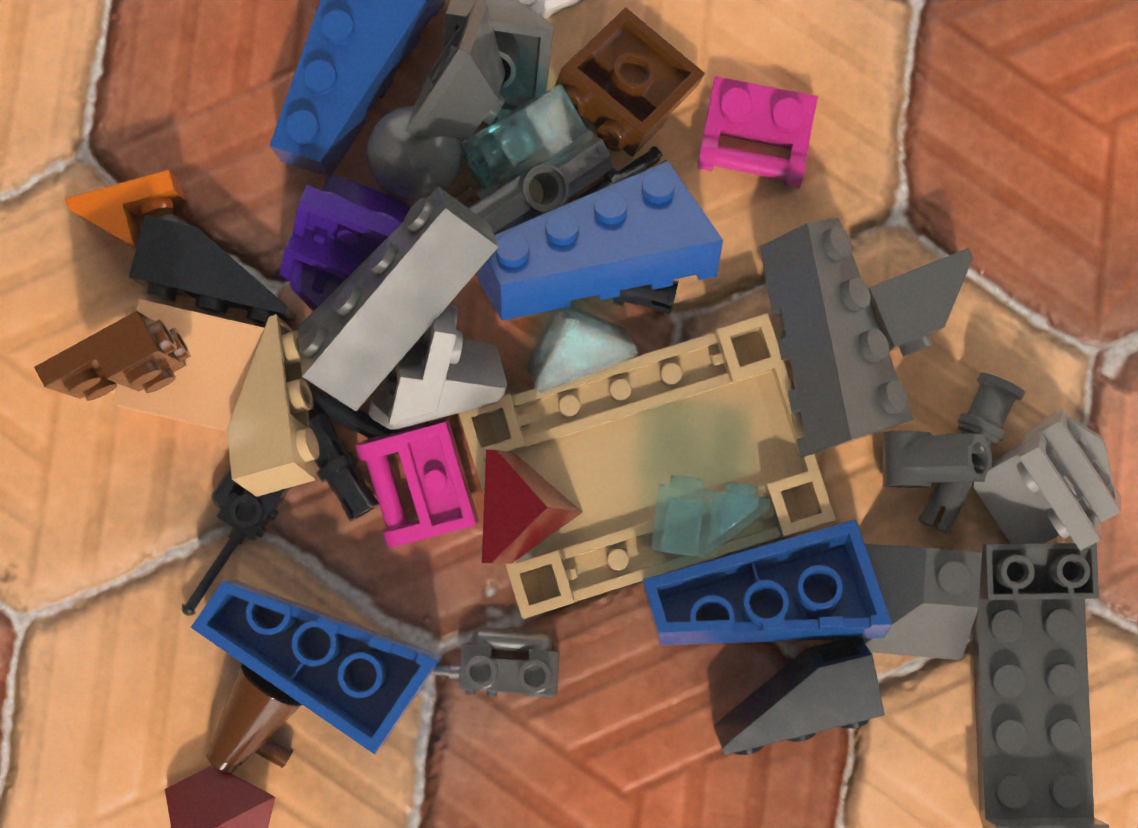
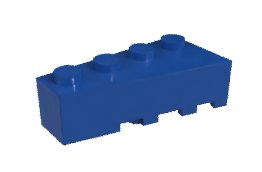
(342, 74)
(602, 244)
(322, 661)

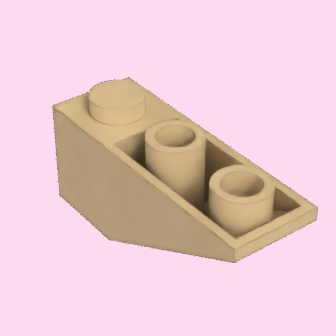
(270, 423)

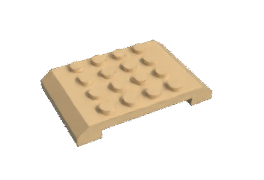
(610, 438)

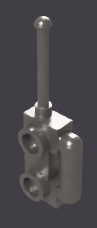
(486, 673)

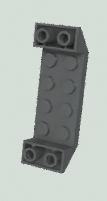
(1034, 686)

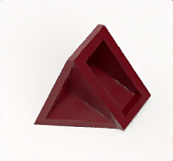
(518, 508)
(217, 801)

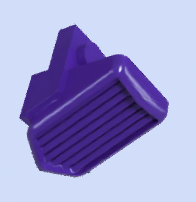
(335, 234)

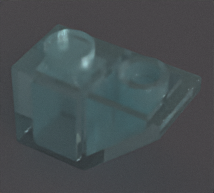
(523, 137)
(701, 520)

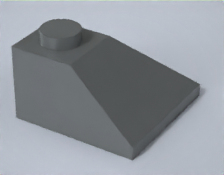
(523, 44)
(462, 82)
(928, 599)

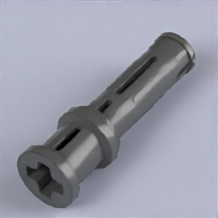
(984, 418)

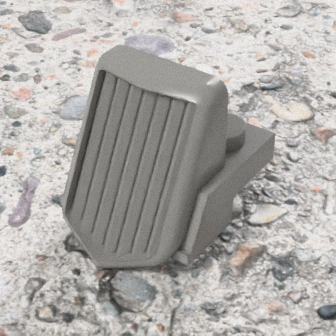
(439, 377)
(1052, 485)

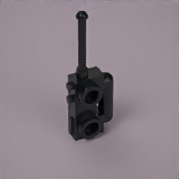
(247, 517)

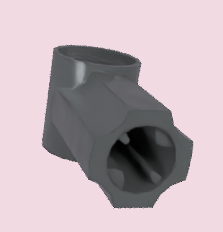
(921, 458)

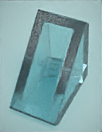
(575, 346)

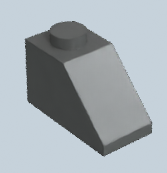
(919, 302)

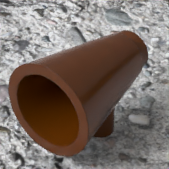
(248, 722)

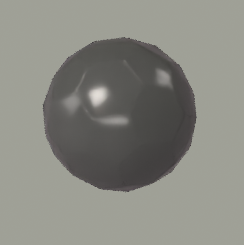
(410, 164)

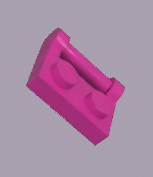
(758, 116)
(433, 477)

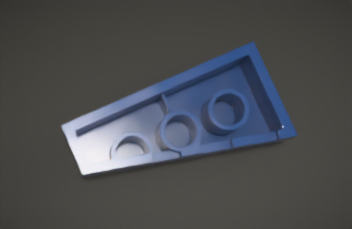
(772, 593)

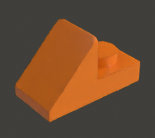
(117, 206)

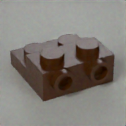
(628, 82)
(128, 352)

